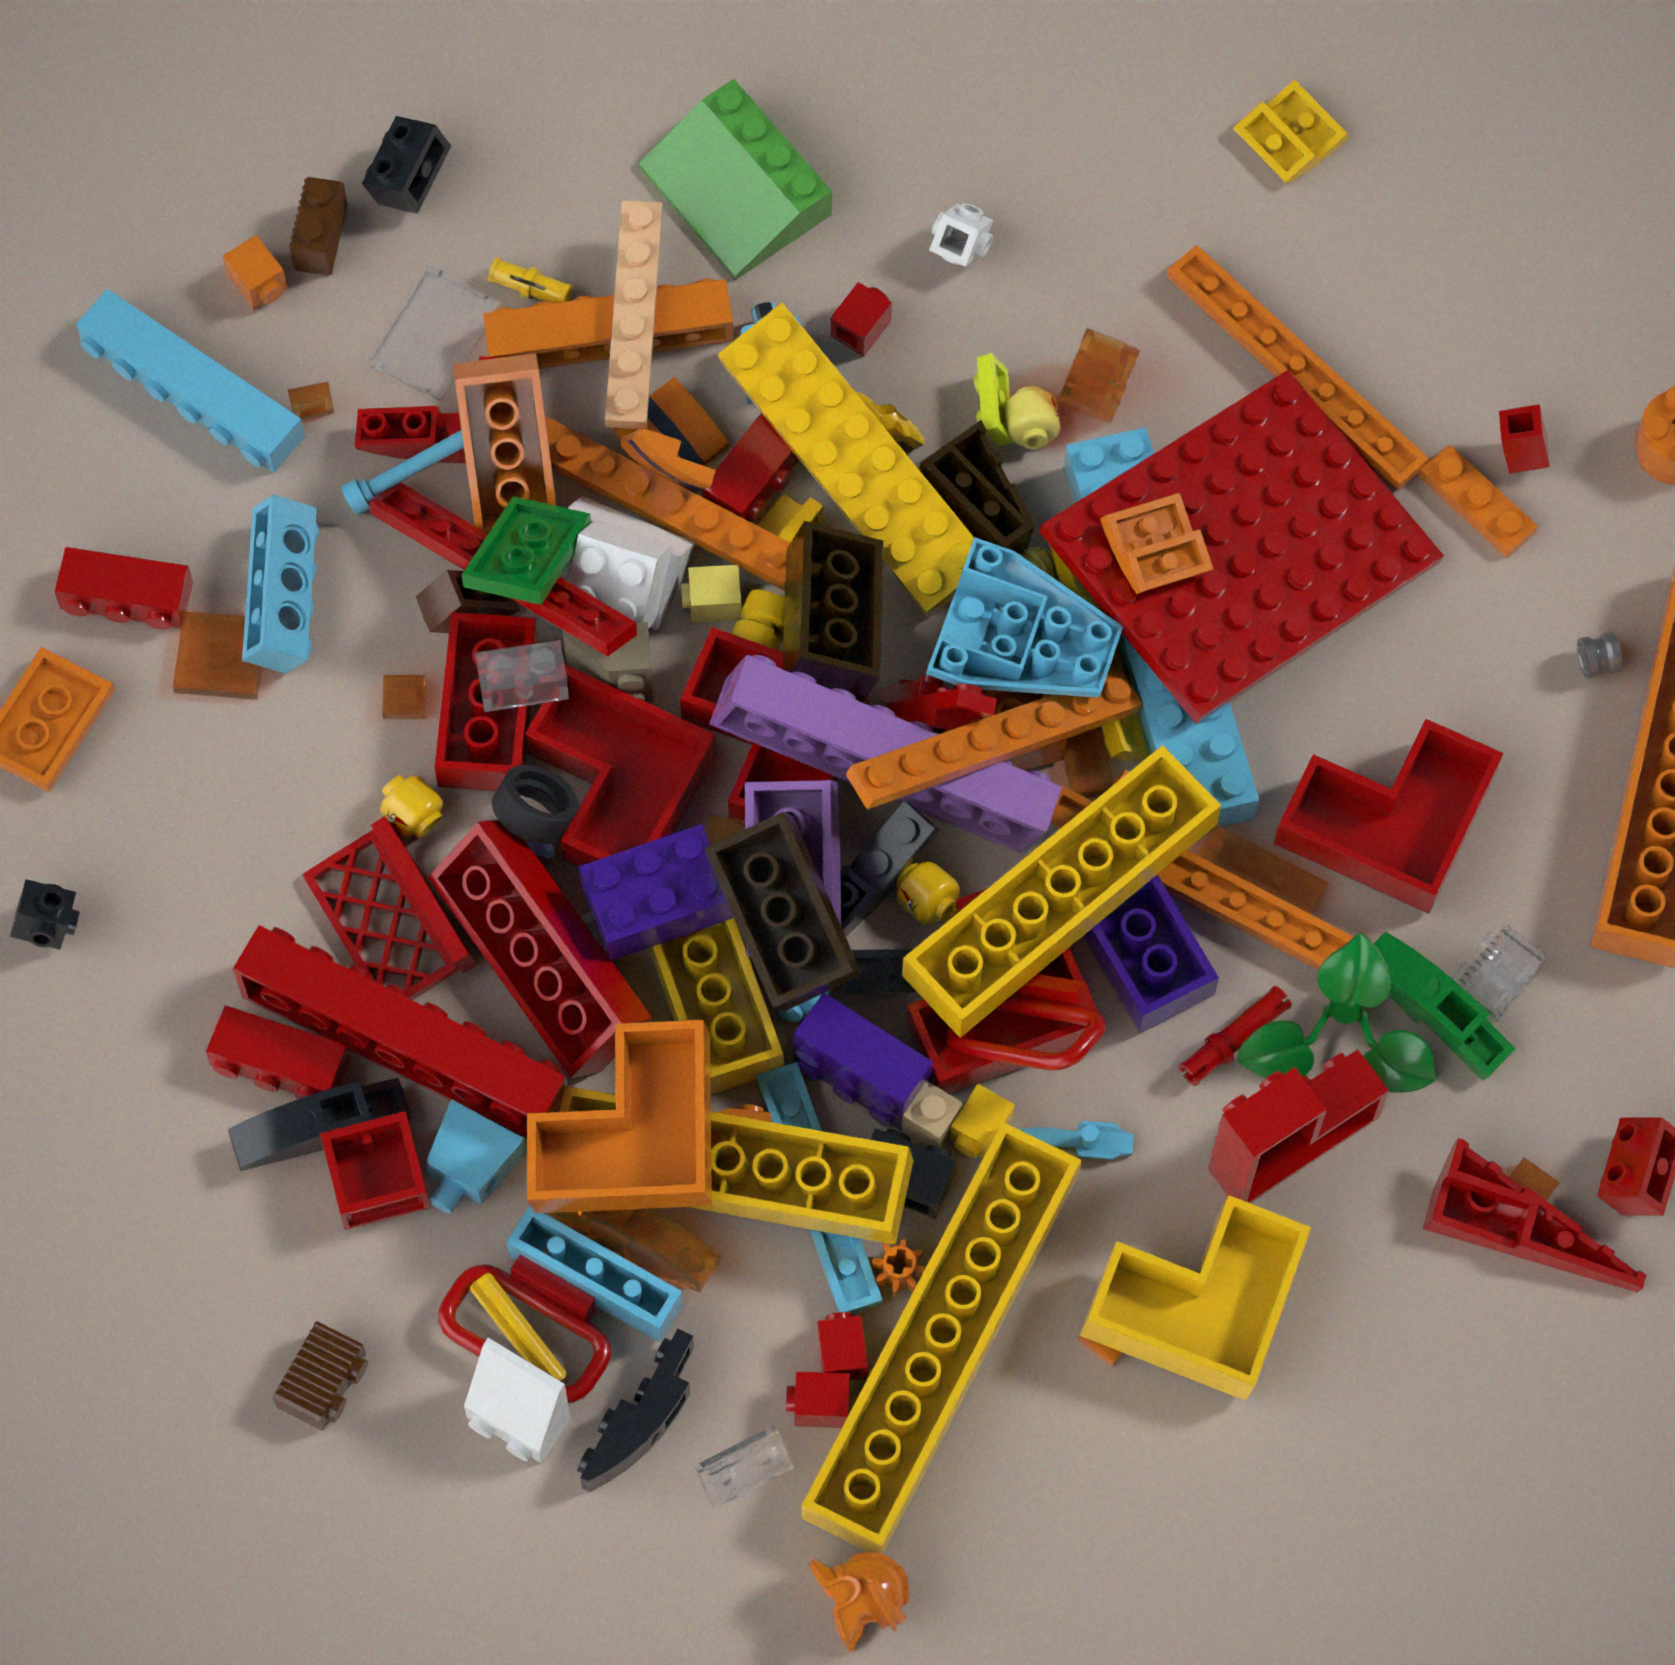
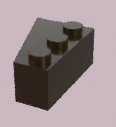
(978, 491)

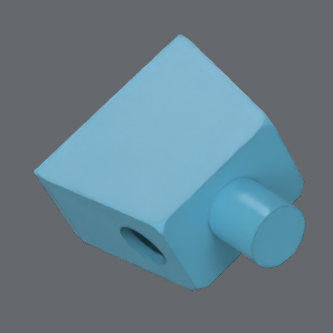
(470, 1157)

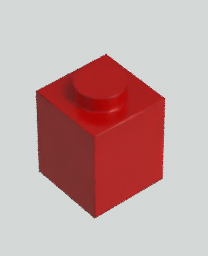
(861, 318)
(1524, 438)
(842, 1345)
(819, 1399)

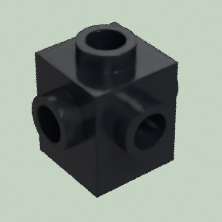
(44, 914)

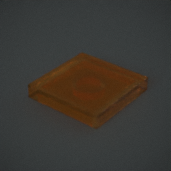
(211, 658)

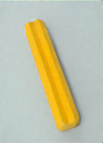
(515, 1326)

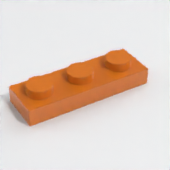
(1478, 501)

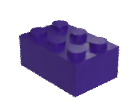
(654, 893)
(1152, 957)
(860, 1061)

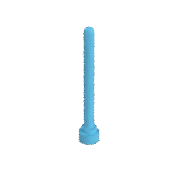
(361, 492)

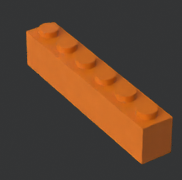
(583, 327)

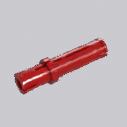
(1221, 1047)

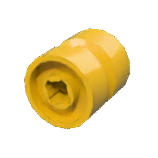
(762, 619)

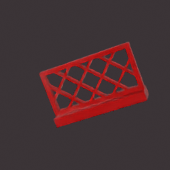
(412, 887)

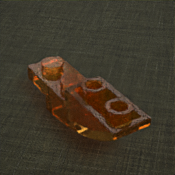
(648, 1242)

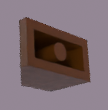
(448, 595)

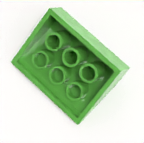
(737, 180)

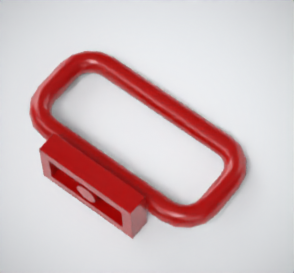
(1046, 999)
(543, 1293)

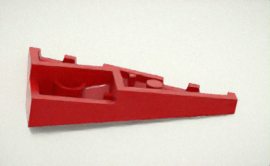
(1491, 1210)

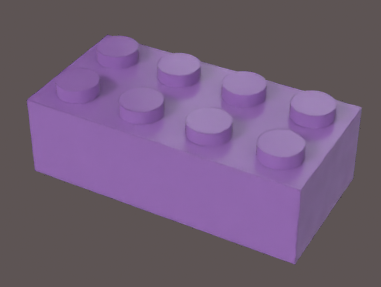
(817, 815)

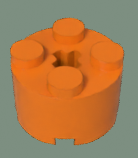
(1657, 438)

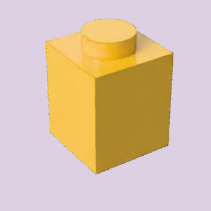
(980, 1121)

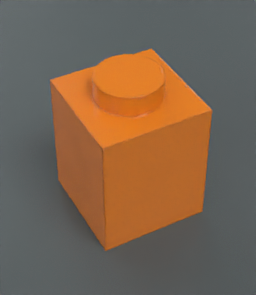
(255, 272)

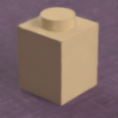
(931, 1116)

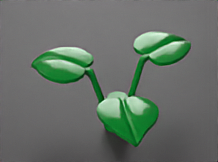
(1351, 980)

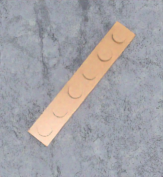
(634, 315)

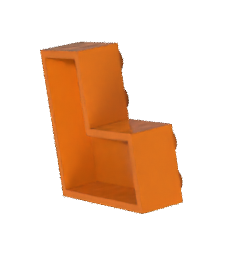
(646, 1150)

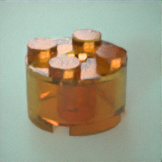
(1098, 376)

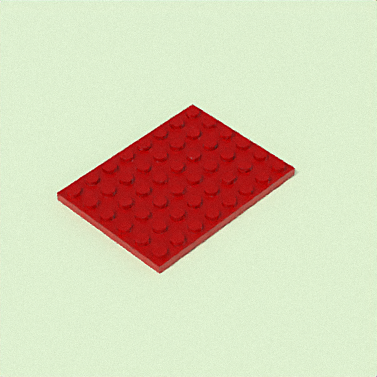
(1293, 539)

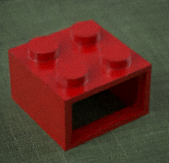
(375, 1170)

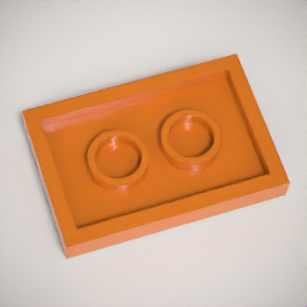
(49, 717)

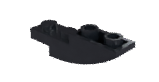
(881, 862)
(297, 1125)
(635, 1429)

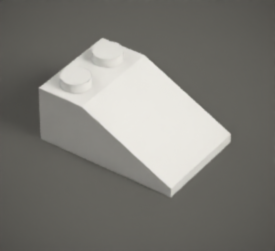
(516, 1403)

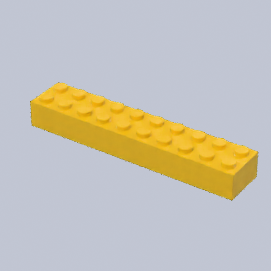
(940, 1340)

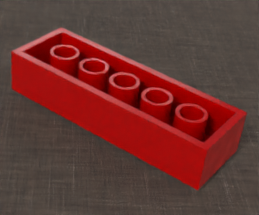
(538, 946)

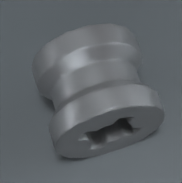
(1599, 654)

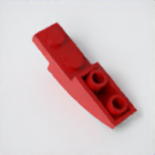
(406, 431)
(936, 704)

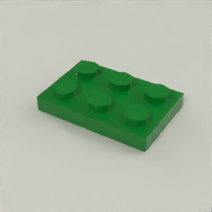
(526, 550)

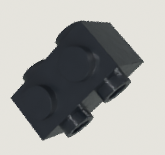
(406, 164)

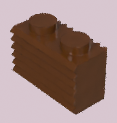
(318, 226)
(320, 1376)

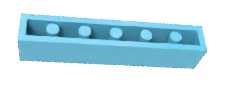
(189, 381)

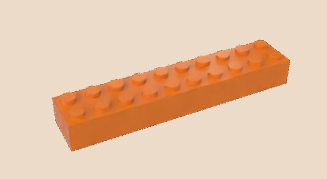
(1639, 881)

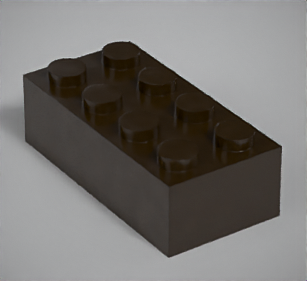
(834, 608)
(783, 911)

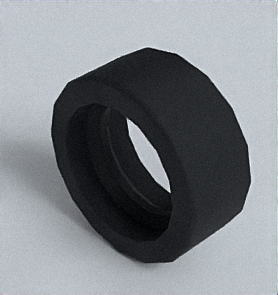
(526, 820)

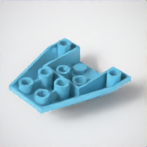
(1021, 630)

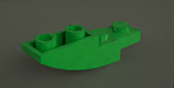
(1443, 1006)

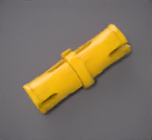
(505, 273)

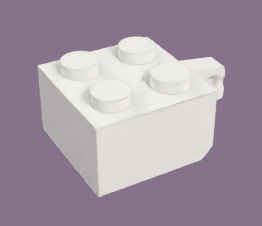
(621, 569)

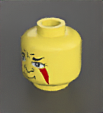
(1032, 417)

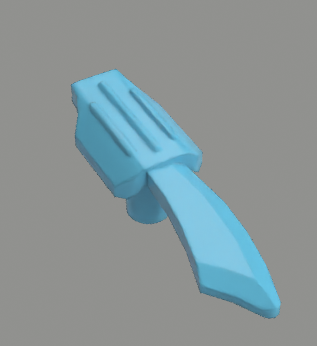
(1091, 1140)

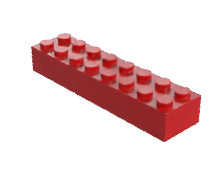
(396, 1031)

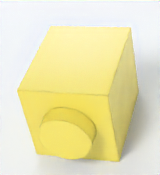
(712, 593)

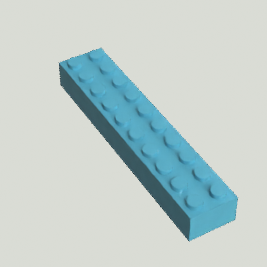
(1206, 749)

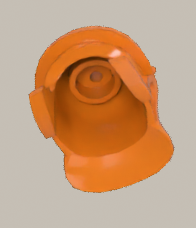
(864, 1591)

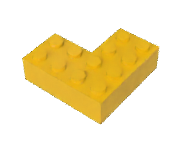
(1207, 1321)

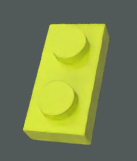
(993, 388)

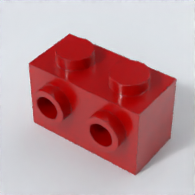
(1640, 1167)

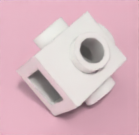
(950, 234)

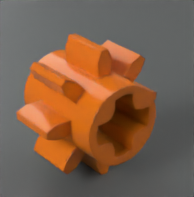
(887, 1264)

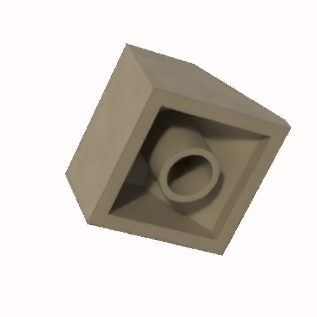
(624, 669)

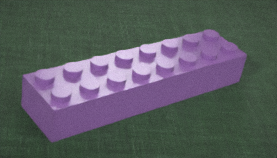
(836, 731)

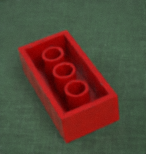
(473, 744)

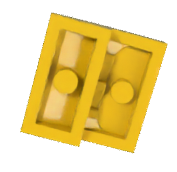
(1291, 132)

